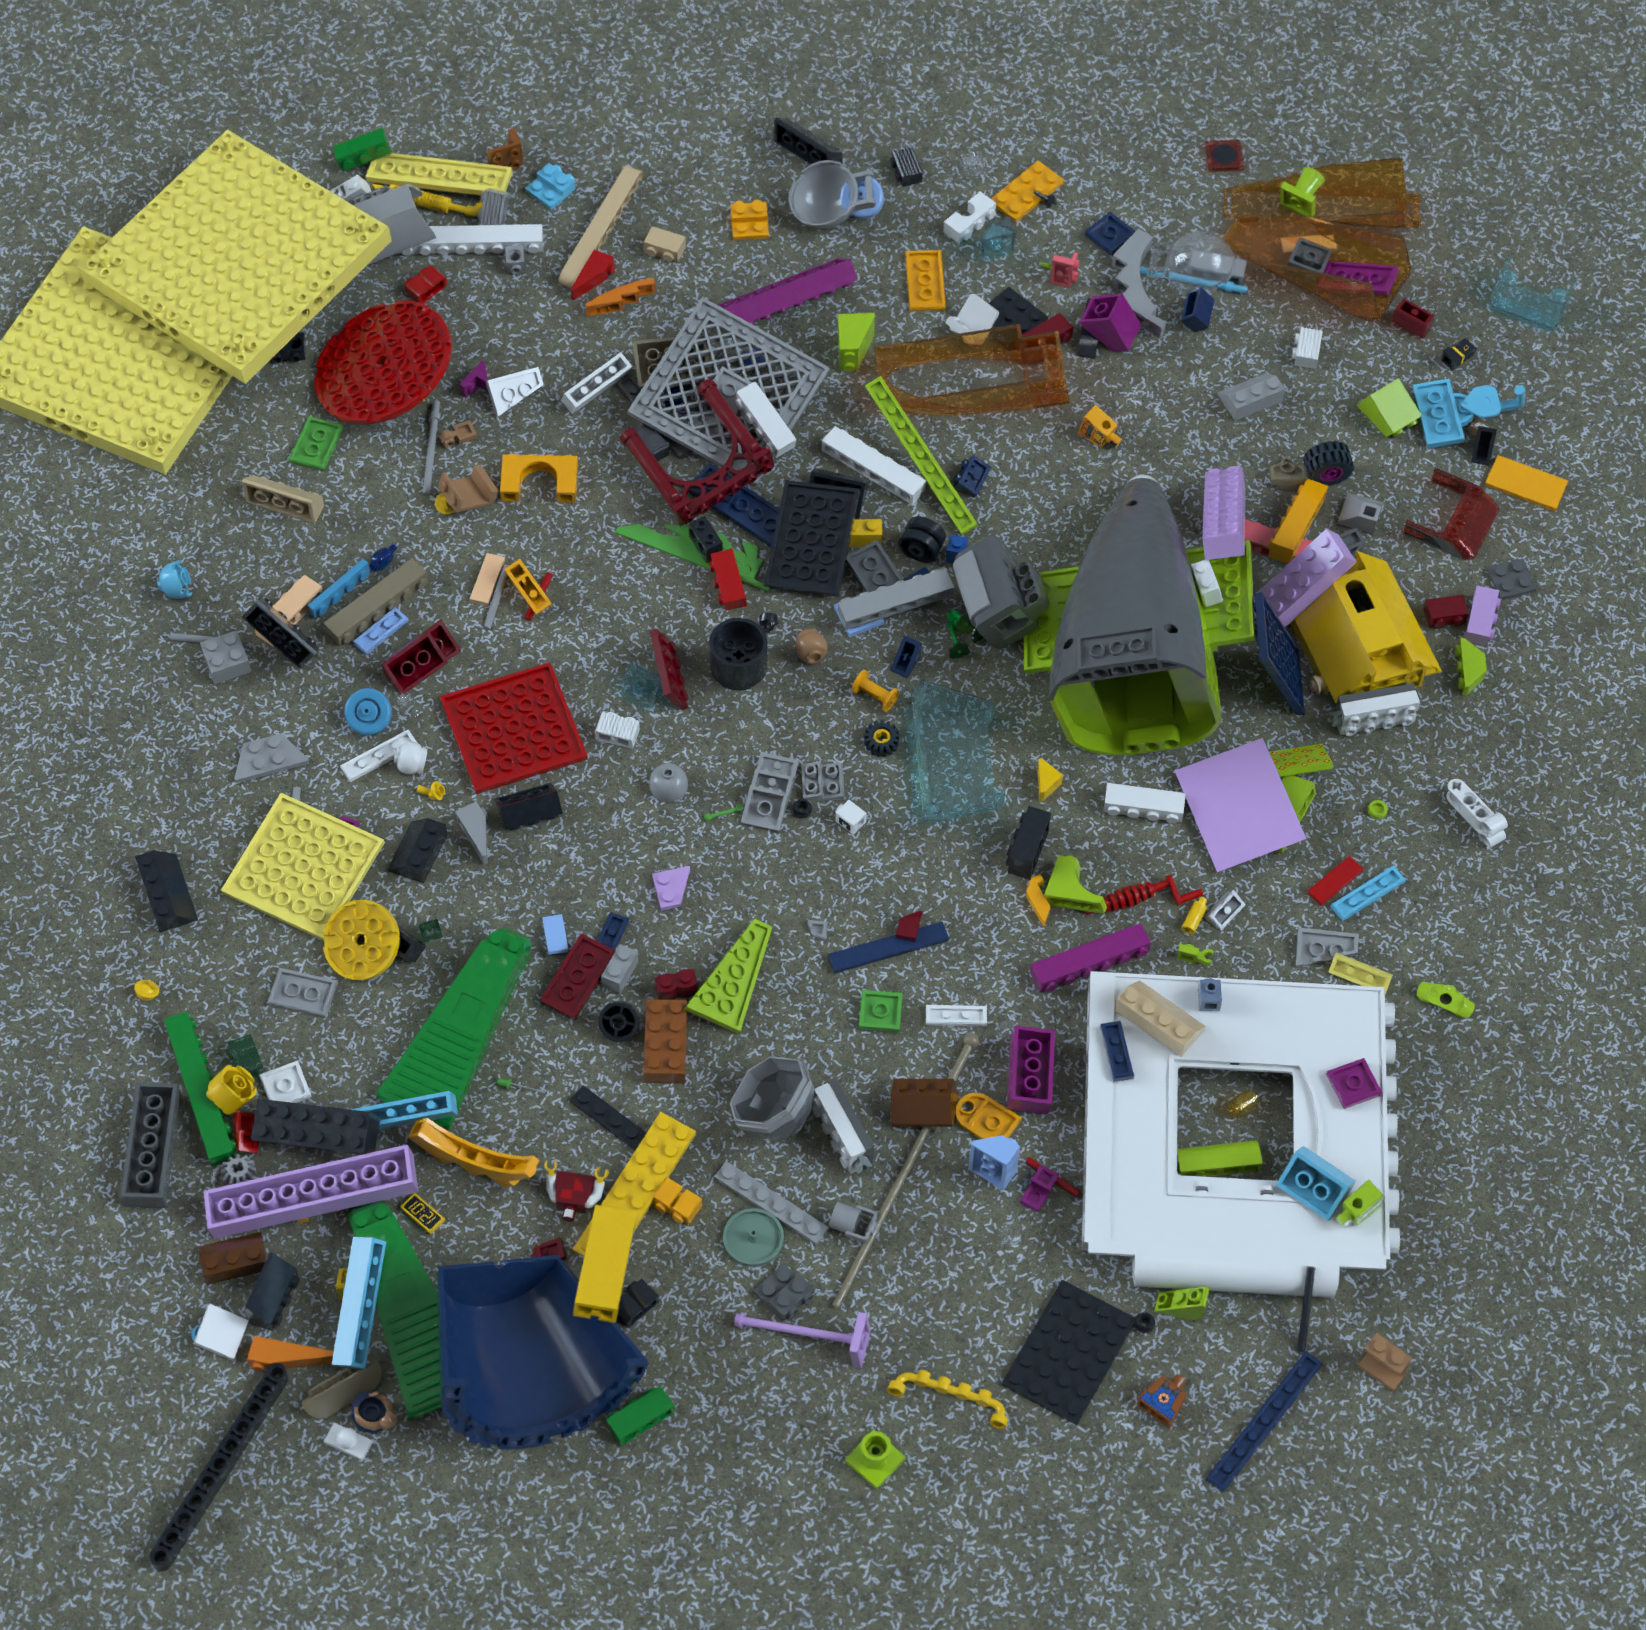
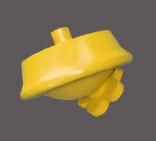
(442, 505)
(146, 990)

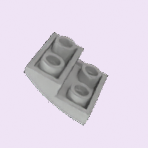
(822, 781)

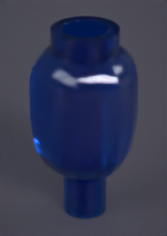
(382, 558)

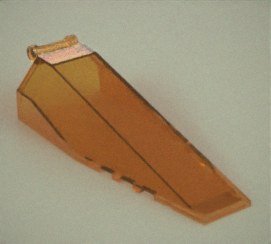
(1352, 195)

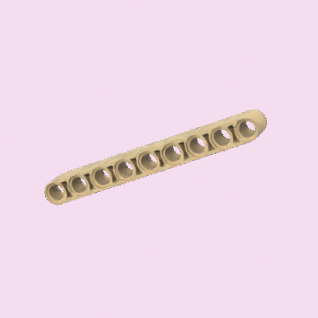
(601, 224)

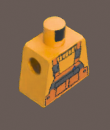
(1099, 428)

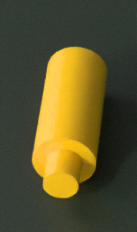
(1195, 916)

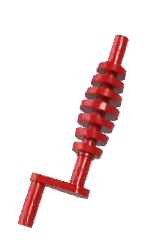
(1134, 894)

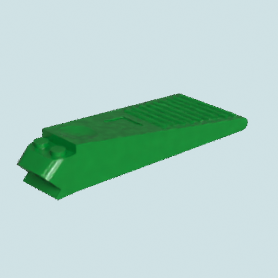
(462, 1024)
(405, 1308)

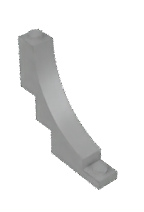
(1128, 281)

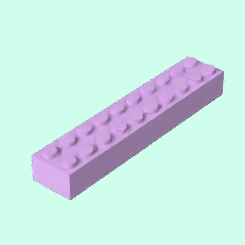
(1224, 513)
(310, 1191)

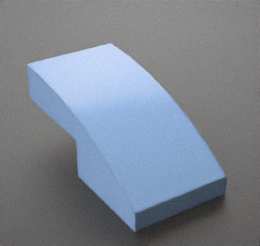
(555, 934)

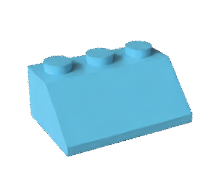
(1315, 1182)

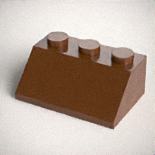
(923, 1102)
(232, 1258)

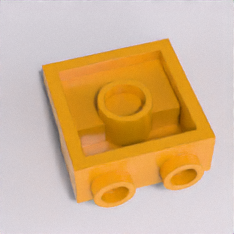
(749, 220)

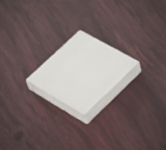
(285, 1083)
(220, 1332)

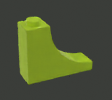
(1067, 892)

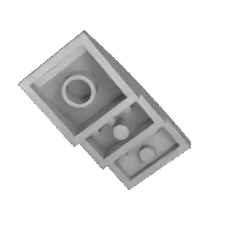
(770, 791)

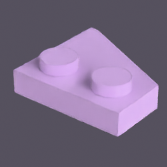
(671, 886)

